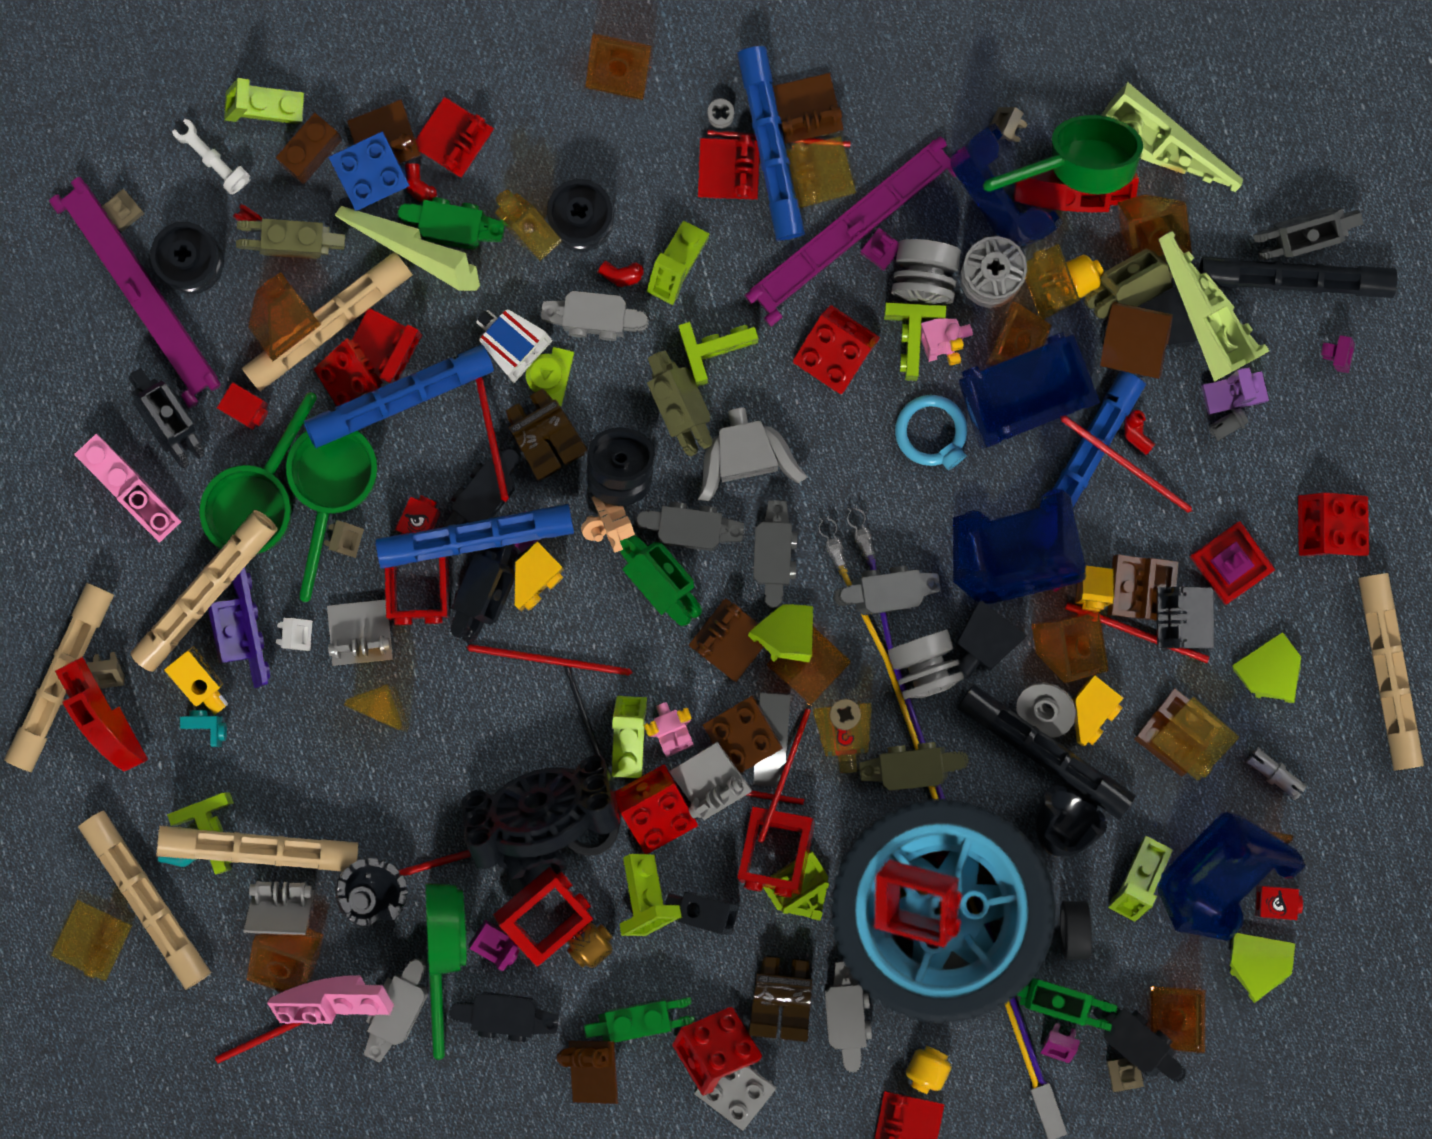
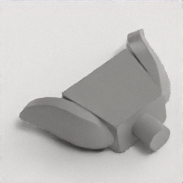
(746, 452)

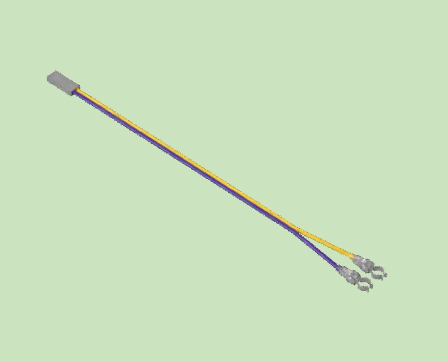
(1041, 1094)

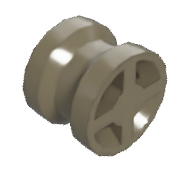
(841, 716)

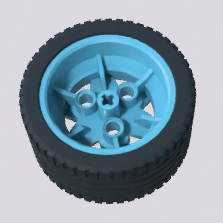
(996, 969)

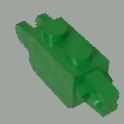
(451, 224)
(660, 579)
(1063, 1003)
(638, 1020)

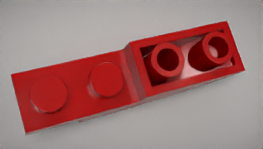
(1051, 193)
(93, 716)

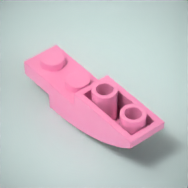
(128, 487)
(325, 998)

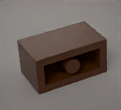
(309, 148)

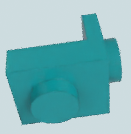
(200, 720)

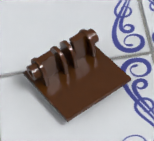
(808, 108)
(395, 125)
(726, 640)
(743, 734)
(591, 1071)

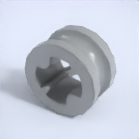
(720, 104)

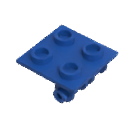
(369, 171)

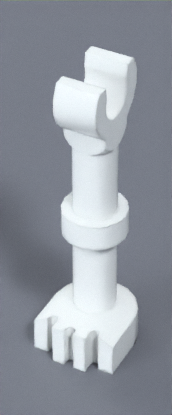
(234, 180)

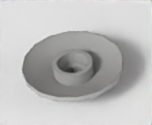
(1050, 721)

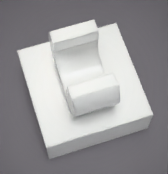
(295, 634)

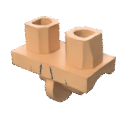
(596, 527)

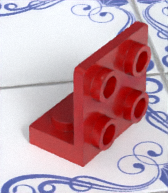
(386, 345)
(835, 349)
(1333, 524)
(654, 809)
(715, 1048)

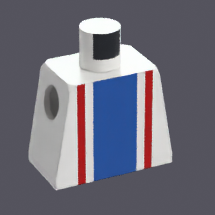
(512, 341)

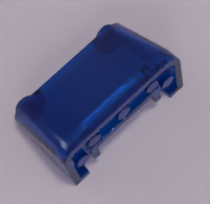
(972, 169)
(1027, 390)
(1019, 551)
(1218, 871)

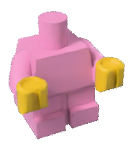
(944, 337)
(671, 729)

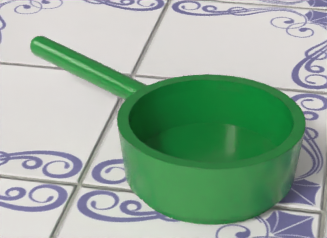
(1087, 155)
(329, 481)
(248, 488)
(445, 949)

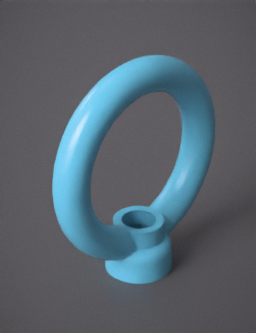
(949, 455)

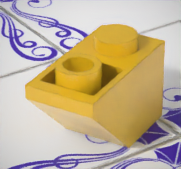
(533, 574)
(1096, 589)
(1093, 706)

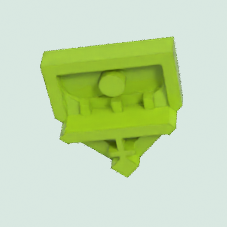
(786, 632)
(1271, 670)
(812, 894)
(1260, 963)

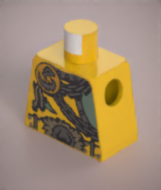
(193, 667)

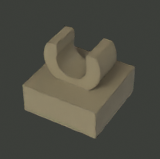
(1008, 120)
(122, 210)
(345, 538)
(107, 672)
(1123, 1075)

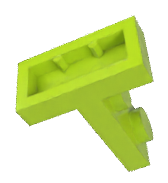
(262, 103)
(676, 262)
(912, 331)
(713, 346)
(628, 736)
(205, 821)
(1141, 880)
(645, 897)

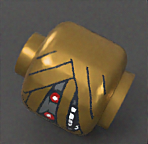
(590, 945)

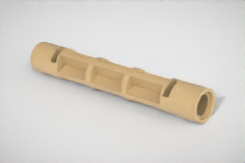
(333, 318)
(204, 590)
(1391, 671)
(32, 735)
(257, 849)
(144, 899)

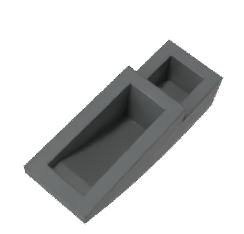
(776, 711)

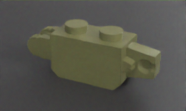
(290, 238)
(1131, 283)
(679, 403)
(913, 768)

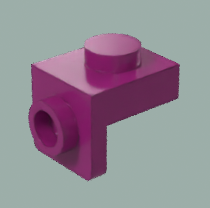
(494, 945)

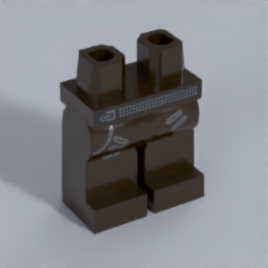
(540, 427)
(785, 991)

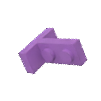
(1237, 391)

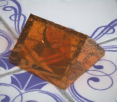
(618, 66)
(1018, 334)
(1180, 1016)

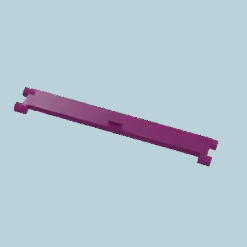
(849, 228)
(138, 289)

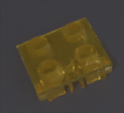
(820, 171)
(1050, 282)
(1195, 739)
(91, 940)

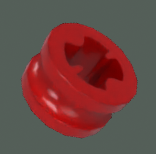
(246, 214)

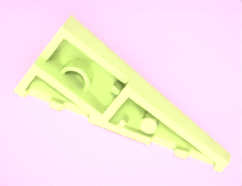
(1166, 141)
(406, 241)
(1219, 332)

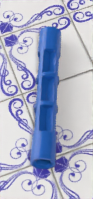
(770, 141)
(398, 396)
(1114, 409)
(474, 536)

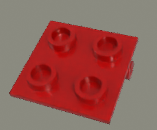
(453, 137)
(728, 168)
(346, 373)
(908, 1118)

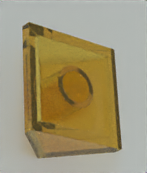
(382, 705)

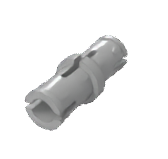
(1276, 773)

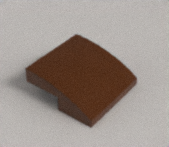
(1136, 340)
(1137, 583)
(1160, 718)

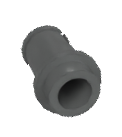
(1228, 424)

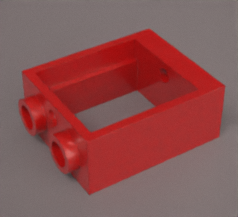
(429, 616)
(783, 821)
(526, 899)
(908, 924)

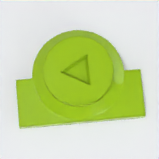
(551, 373)

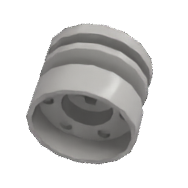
(926, 267)
(978, 280)
(926, 665)

